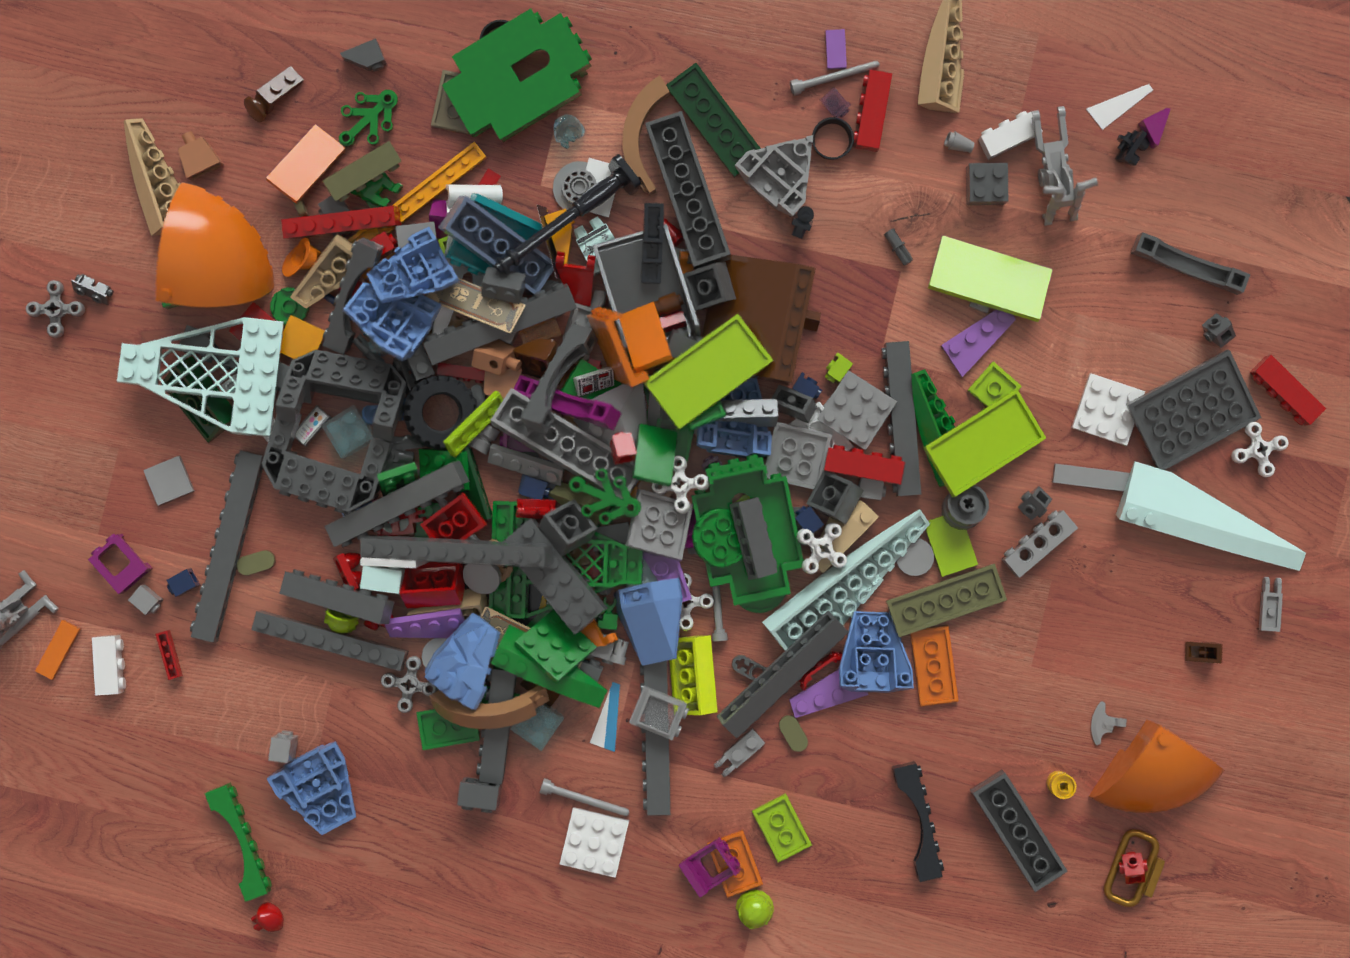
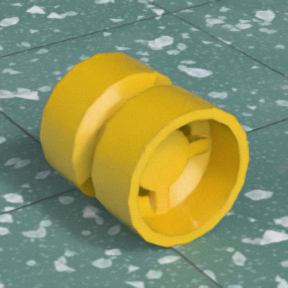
(1061, 784)

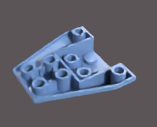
(652, 618)
(874, 656)

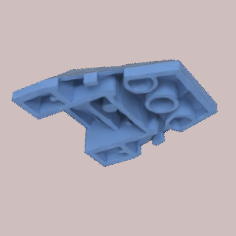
(413, 269)
(396, 324)
(733, 437)
(463, 661)
(317, 787)

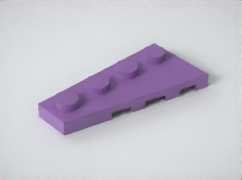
(666, 569)
(426, 625)

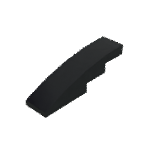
(652, 243)

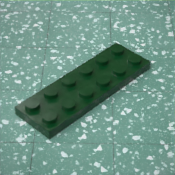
(712, 116)

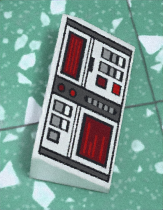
(594, 381)

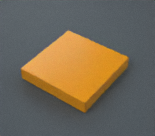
(300, 338)

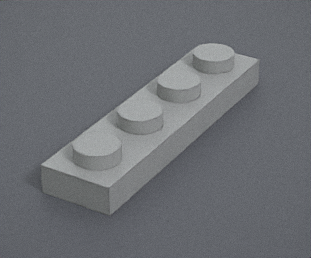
(526, 464)

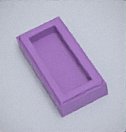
(835, 49)

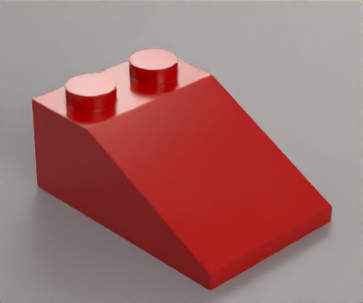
(454, 521)

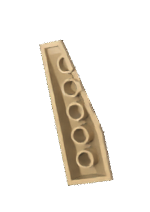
(941, 69)
(150, 174)

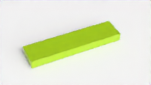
(473, 424)

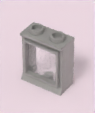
(659, 713)

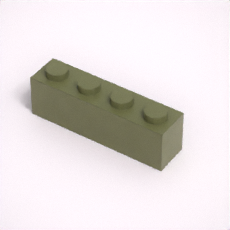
(361, 171)

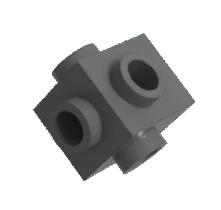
(1218, 330)
(1035, 503)

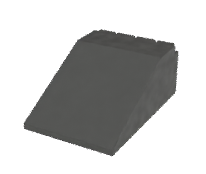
(621, 274)

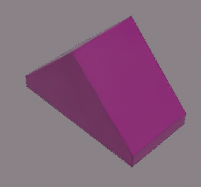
(1154, 126)
(437, 215)

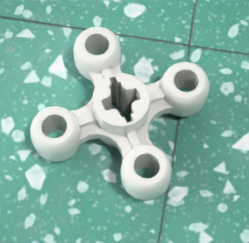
(1256, 443)
(681, 493)
(826, 544)
(697, 601)

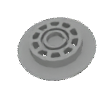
(576, 186)

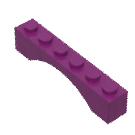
(587, 410)

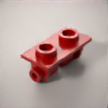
(534, 508)

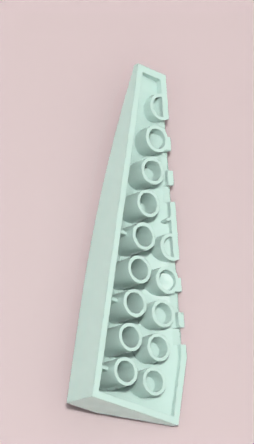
(1178, 508)
(845, 587)

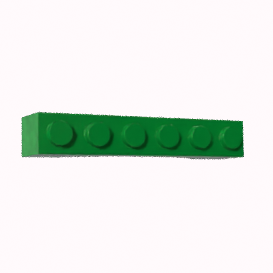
(254, 880)

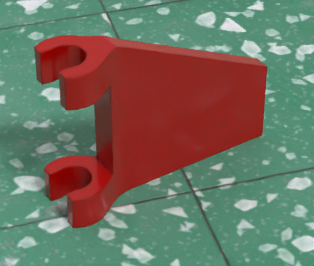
(577, 277)

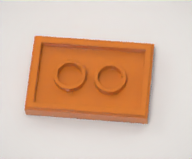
(748, 875)

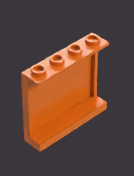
(612, 348)

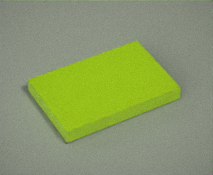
(950, 547)
(781, 827)

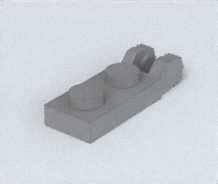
(1271, 606)
(740, 751)

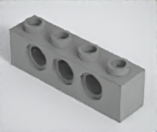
(1065, 528)

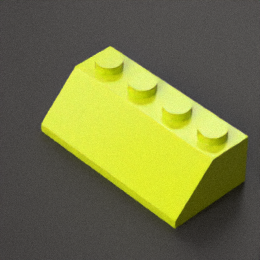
(694, 675)

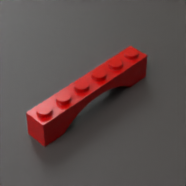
(341, 222)

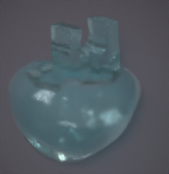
(568, 129)

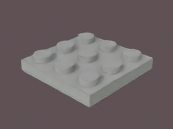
(857, 410)
(798, 454)
(659, 526)

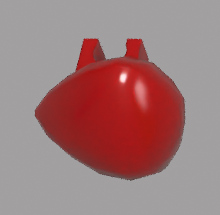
(268, 918)

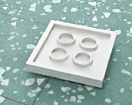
(1104, 409)
(594, 842)

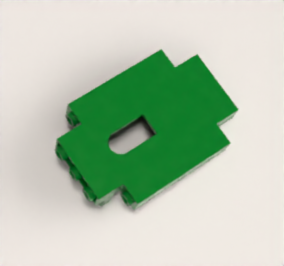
(490, 91)
(778, 513)

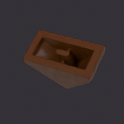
(1204, 652)

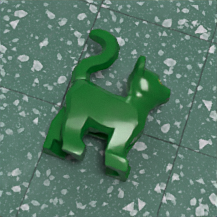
(372, 192)

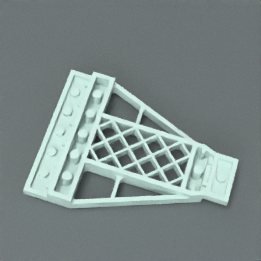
(255, 376)

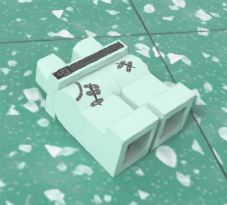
(586, 241)

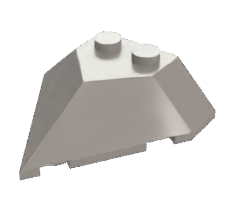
(779, 173)
(630, 403)

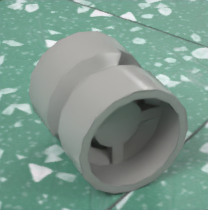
(483, 440)

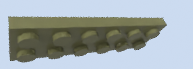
(946, 600)

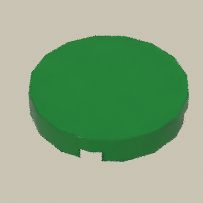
(283, 306)

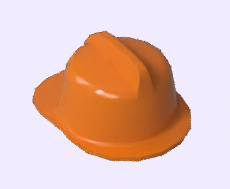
(300, 258)

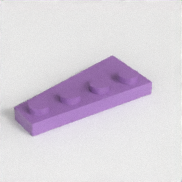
(974, 341)
(822, 696)

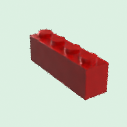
(873, 110)
(1287, 390)
(864, 465)

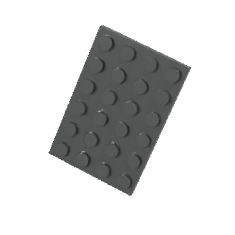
(1193, 410)

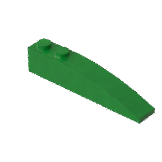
(930, 413)
(574, 685)

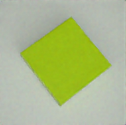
(993, 385)

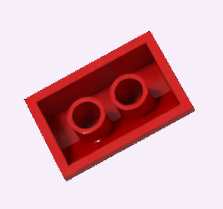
(433, 585)

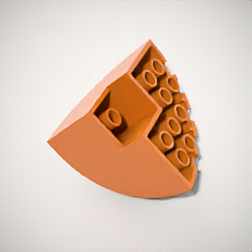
(209, 253)
(1155, 773)

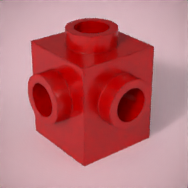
(1133, 868)

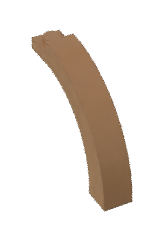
(641, 107)
(490, 715)

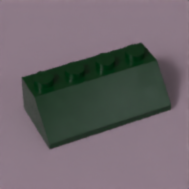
(216, 407)
(477, 491)

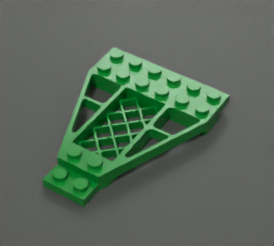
(511, 597)

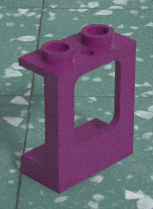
(130, 574)
(697, 873)

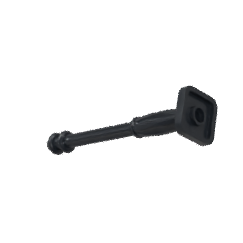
(621, 177)

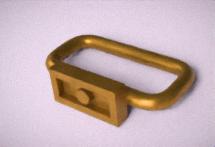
(1152, 876)

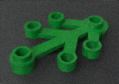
(370, 116)
(608, 497)

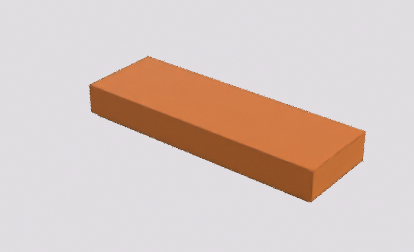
(57, 649)

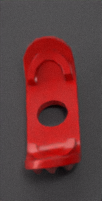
(820, 664)

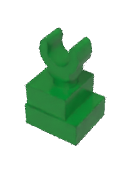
(609, 618)

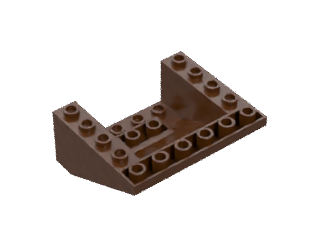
(773, 305)

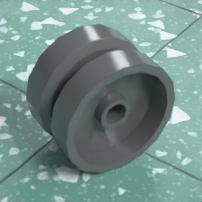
(965, 518)

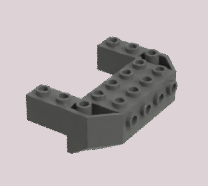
(345, 378)
(322, 481)

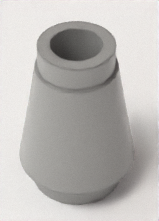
(958, 142)

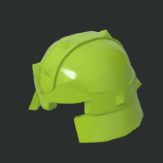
(340, 622)
(755, 908)

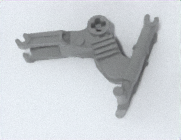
(1057, 175)
(16, 614)

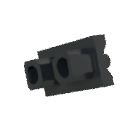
(1129, 145)
(802, 221)

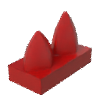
(345, 564)

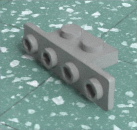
(579, 315)

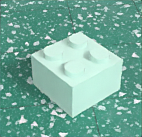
(382, 578)

